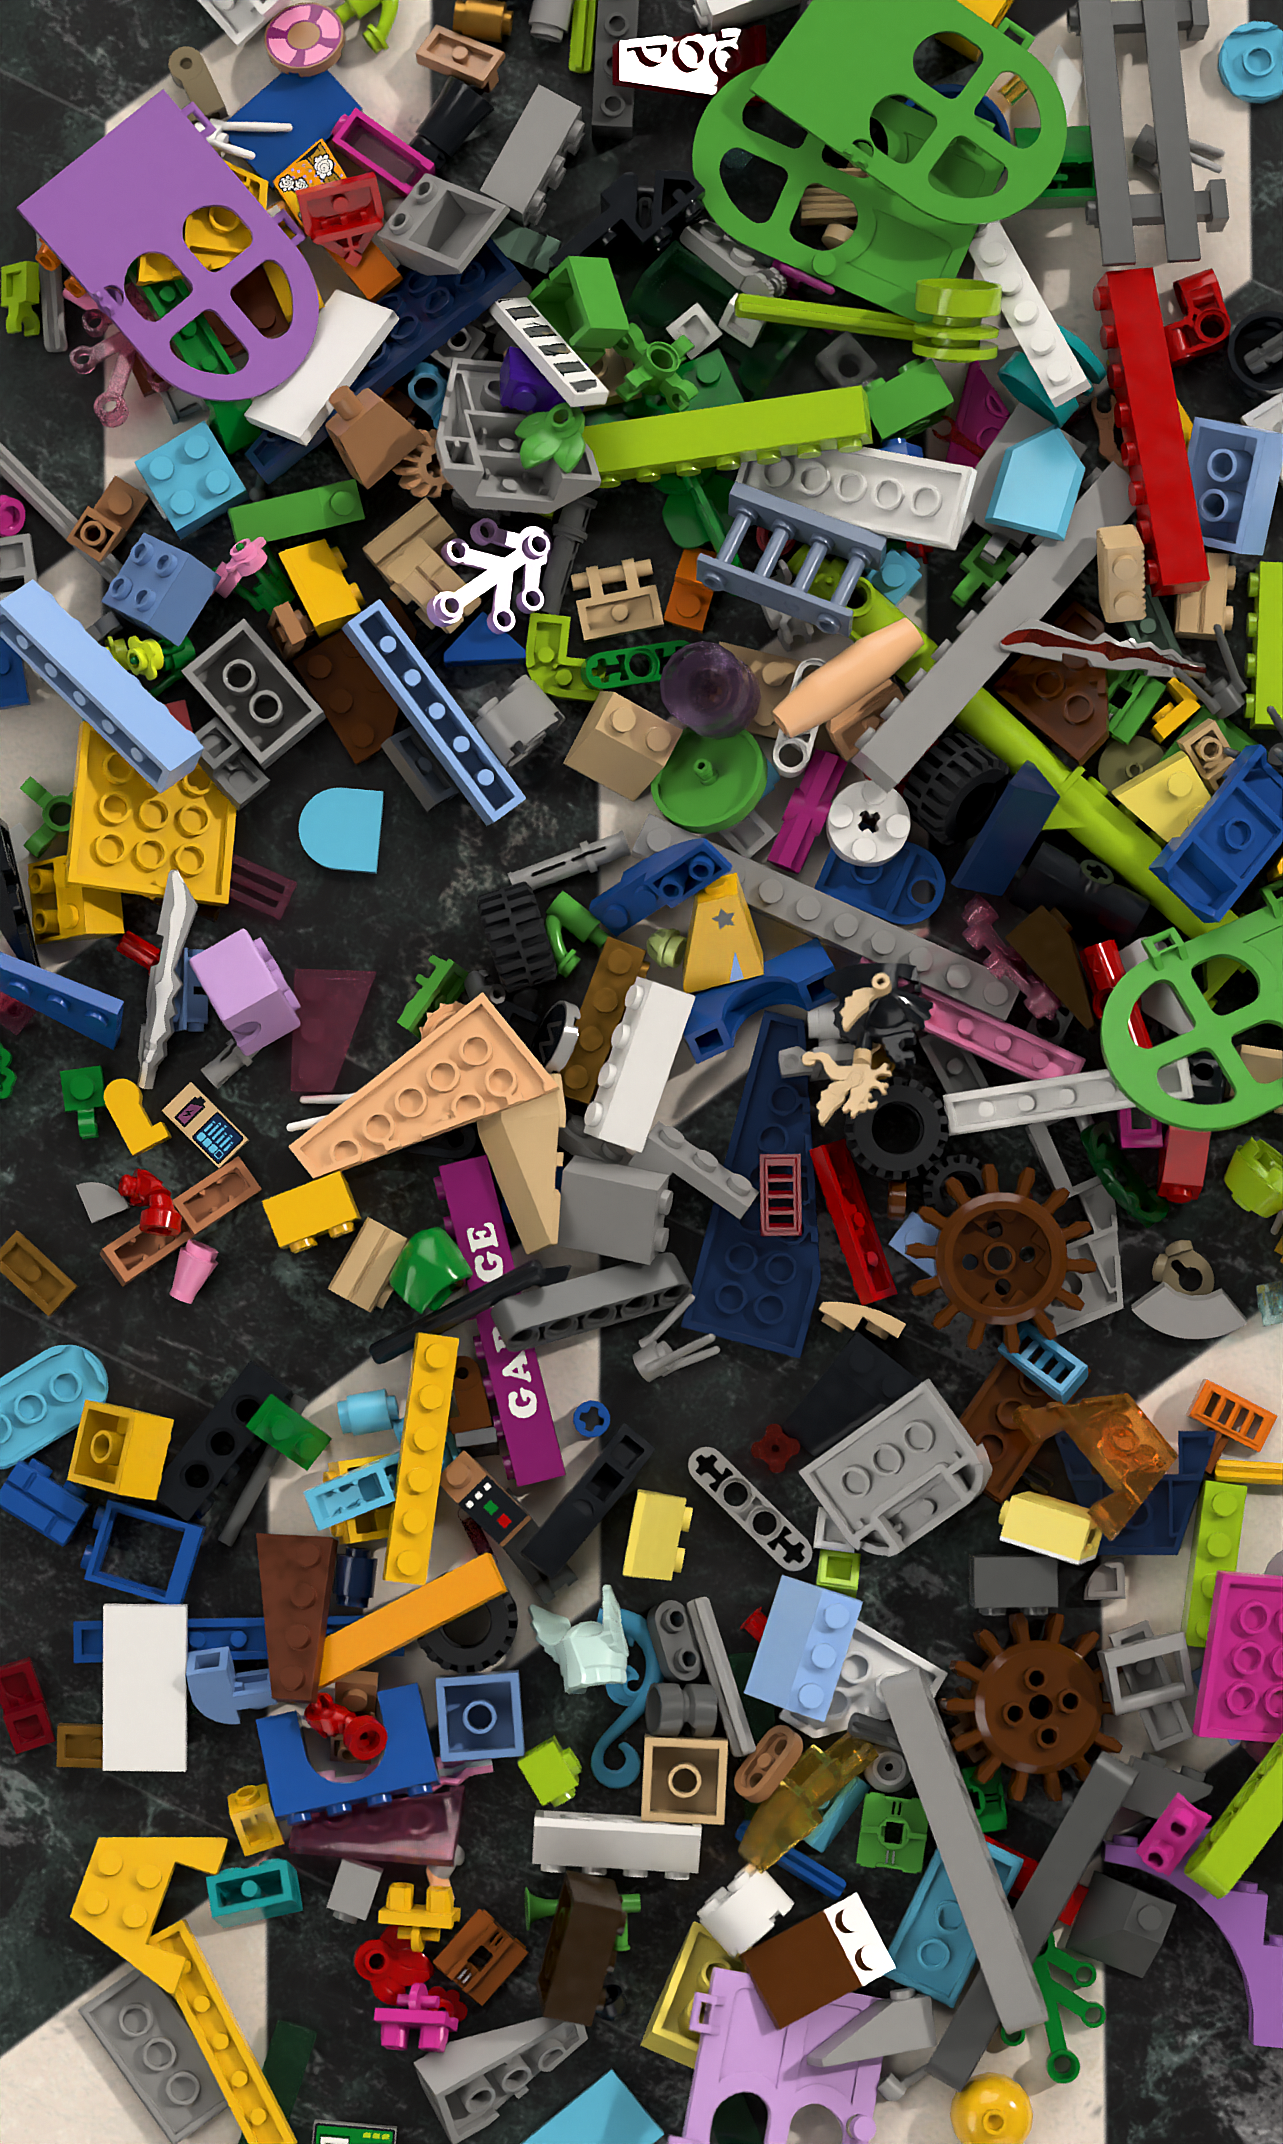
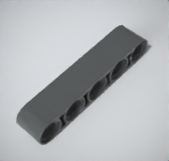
(590, 1302)

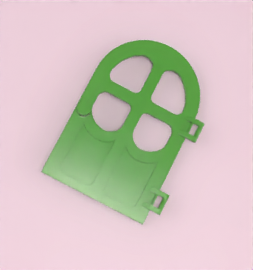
(861, 51)
(892, 239)
(1251, 941)

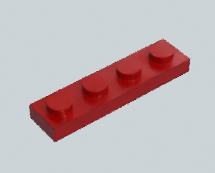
(853, 1222)

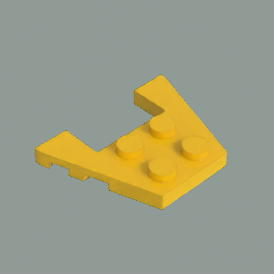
(210, 234)
(127, 1890)

